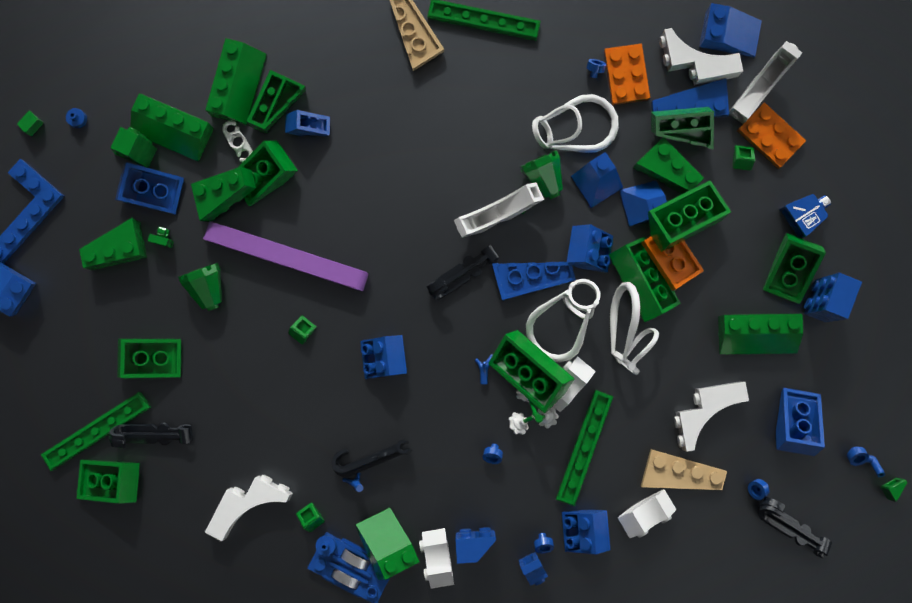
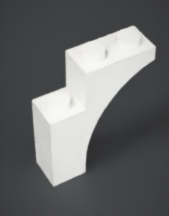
(703, 66)
(765, 81)
(499, 211)
(709, 402)
(236, 503)

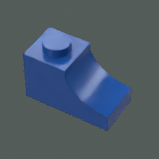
(307, 123)
(533, 569)

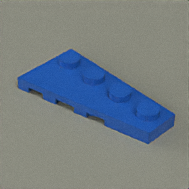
(709, 95)
(525, 278)

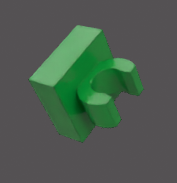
(161, 238)

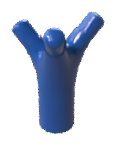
(483, 369)
(355, 483)

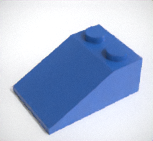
(730, 31)
(149, 188)
(13, 290)
(800, 423)

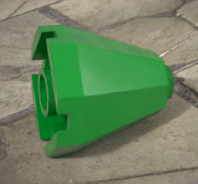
(546, 173)
(204, 286)

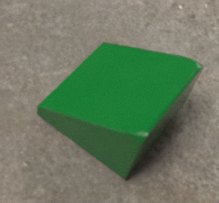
(30, 123)
(743, 157)
(301, 329)
(894, 488)
(310, 517)

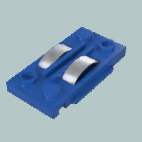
(350, 570)

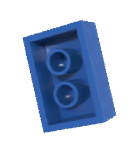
(832, 297)

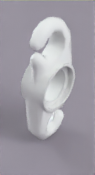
(230, 136)

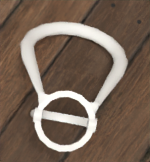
(570, 105)
(573, 306)
(630, 343)

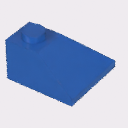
(597, 180)
(640, 200)

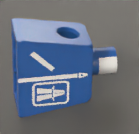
(806, 214)

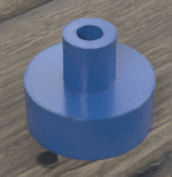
(596, 66)
(76, 118)
(493, 454)
(758, 489)
(330, 544)
(543, 544)

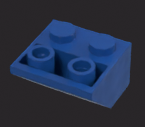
(590, 248)
(383, 356)
(586, 531)
(473, 545)

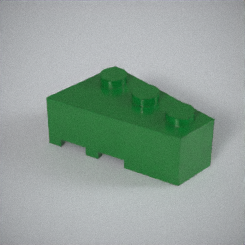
(274, 101)
(685, 125)
(133, 147)
(669, 167)
(221, 191)
(115, 247)

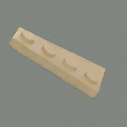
(416, 34)
(679, 473)

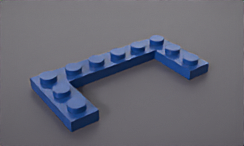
(34, 213)

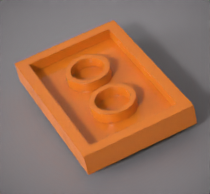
(626, 74)
(771, 135)
(675, 264)

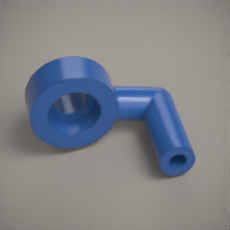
(859, 456)

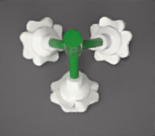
(519, 423)

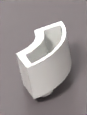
(582, 374)
(646, 514)
(437, 558)

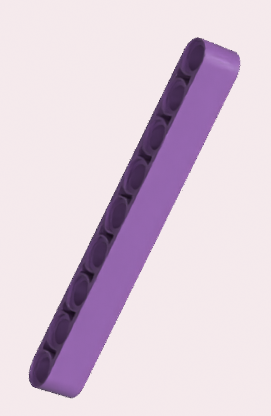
(286, 256)

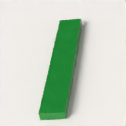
(484, 19)
(95, 431)
(584, 448)

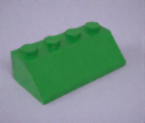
(235, 81)
(170, 127)
(686, 215)
(638, 268)
(760, 333)
(530, 370)

